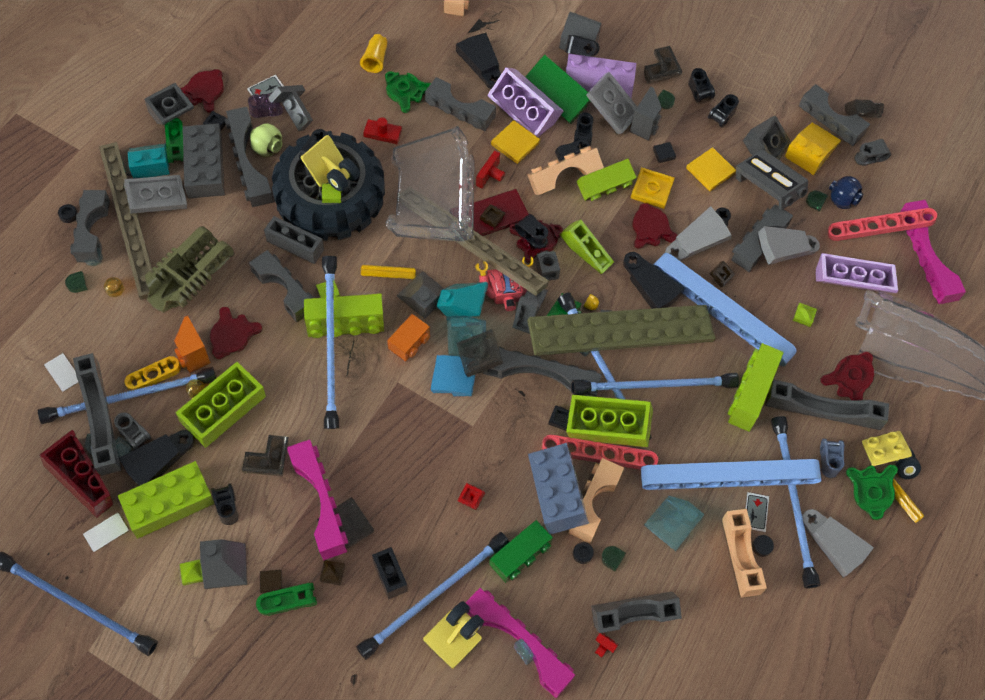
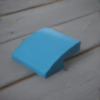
(450, 377)

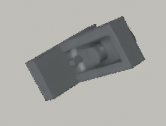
(294, 106)
(528, 307)

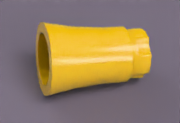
(374, 55)

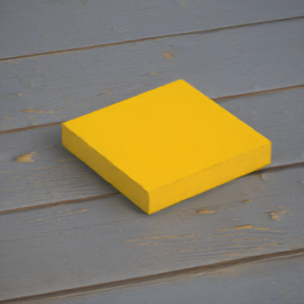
(515, 142)
(711, 169)
(652, 188)

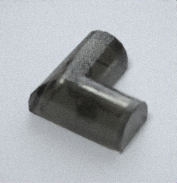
(665, 68)
(864, 108)
(268, 463)

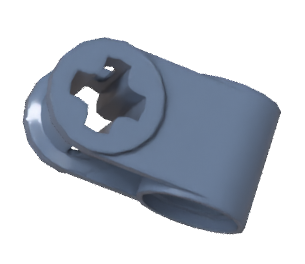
(831, 453)

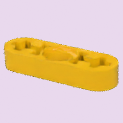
(155, 366)

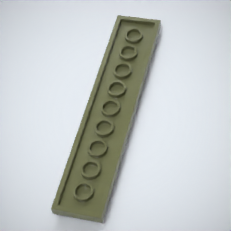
(620, 329)

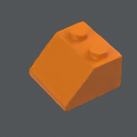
(190, 348)

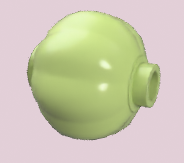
(266, 137)

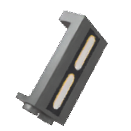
(773, 178)

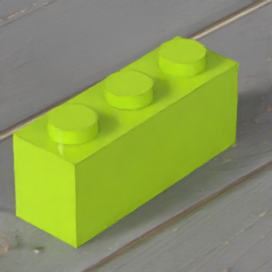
(606, 180)

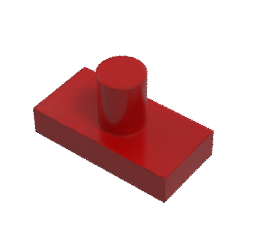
(382, 131)
(490, 170)

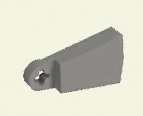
(700, 235)
(786, 244)
(837, 542)

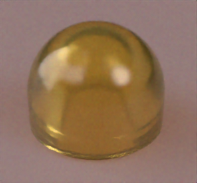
(113, 287)
(194, 387)

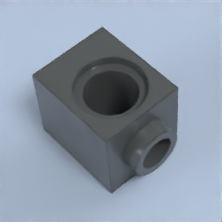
(549, 272)

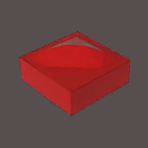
(471, 496)

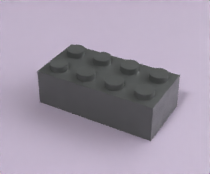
(203, 161)

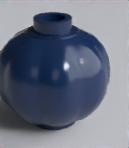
(846, 192)

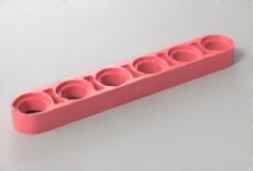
(883, 228)
(600, 448)

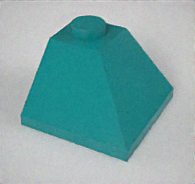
(462, 299)

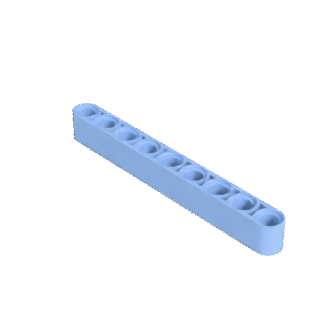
(724, 308)
(730, 474)

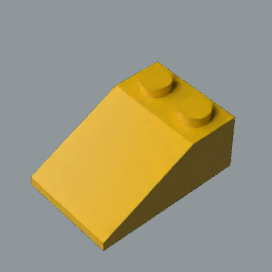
(812, 148)

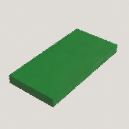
(559, 88)

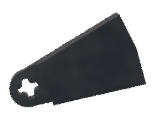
(480, 57)
(653, 284)
(156, 457)

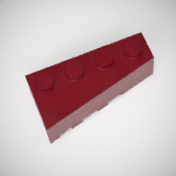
(75, 471)

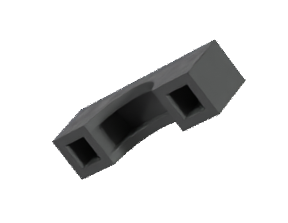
(478, 114)
(849, 128)
(93, 206)
(750, 252)
(268, 269)
(656, 607)

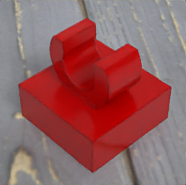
(606, 643)

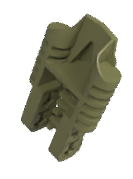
(182, 273)

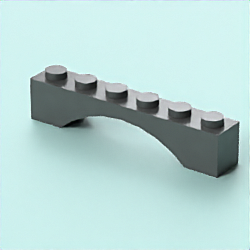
(257, 185)
(517, 362)
(860, 413)
(102, 436)

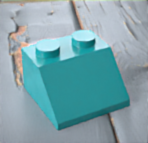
(148, 161)

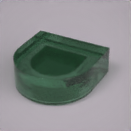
(666, 99)
(816, 199)
(76, 282)
(612, 557)

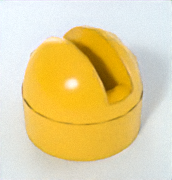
(591, 303)

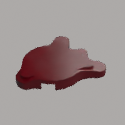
(205, 88)
(651, 226)
(529, 251)
(231, 334)
(852, 375)

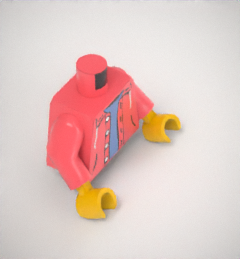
(500, 287)

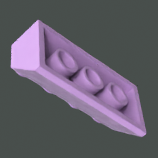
(590, 70)
(524, 102)
(857, 273)

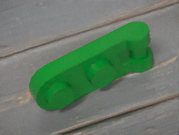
(174, 140)
(286, 599)

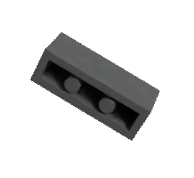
(294, 240)

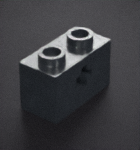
(390, 573)

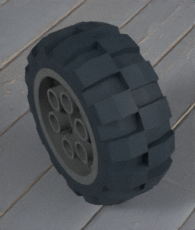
(358, 201)

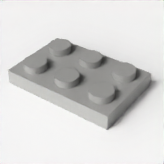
(612, 102)
(155, 194)

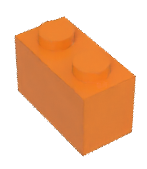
(409, 337)

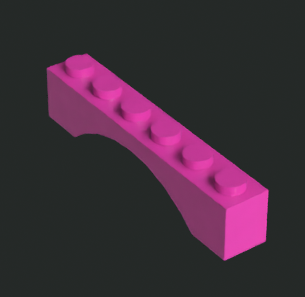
(944, 283)
(327, 534)
(552, 673)

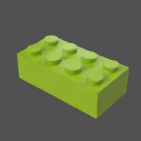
(351, 315)
(754, 387)
(221, 404)
(610, 420)
(166, 499)

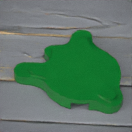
(405, 89)
(873, 490)

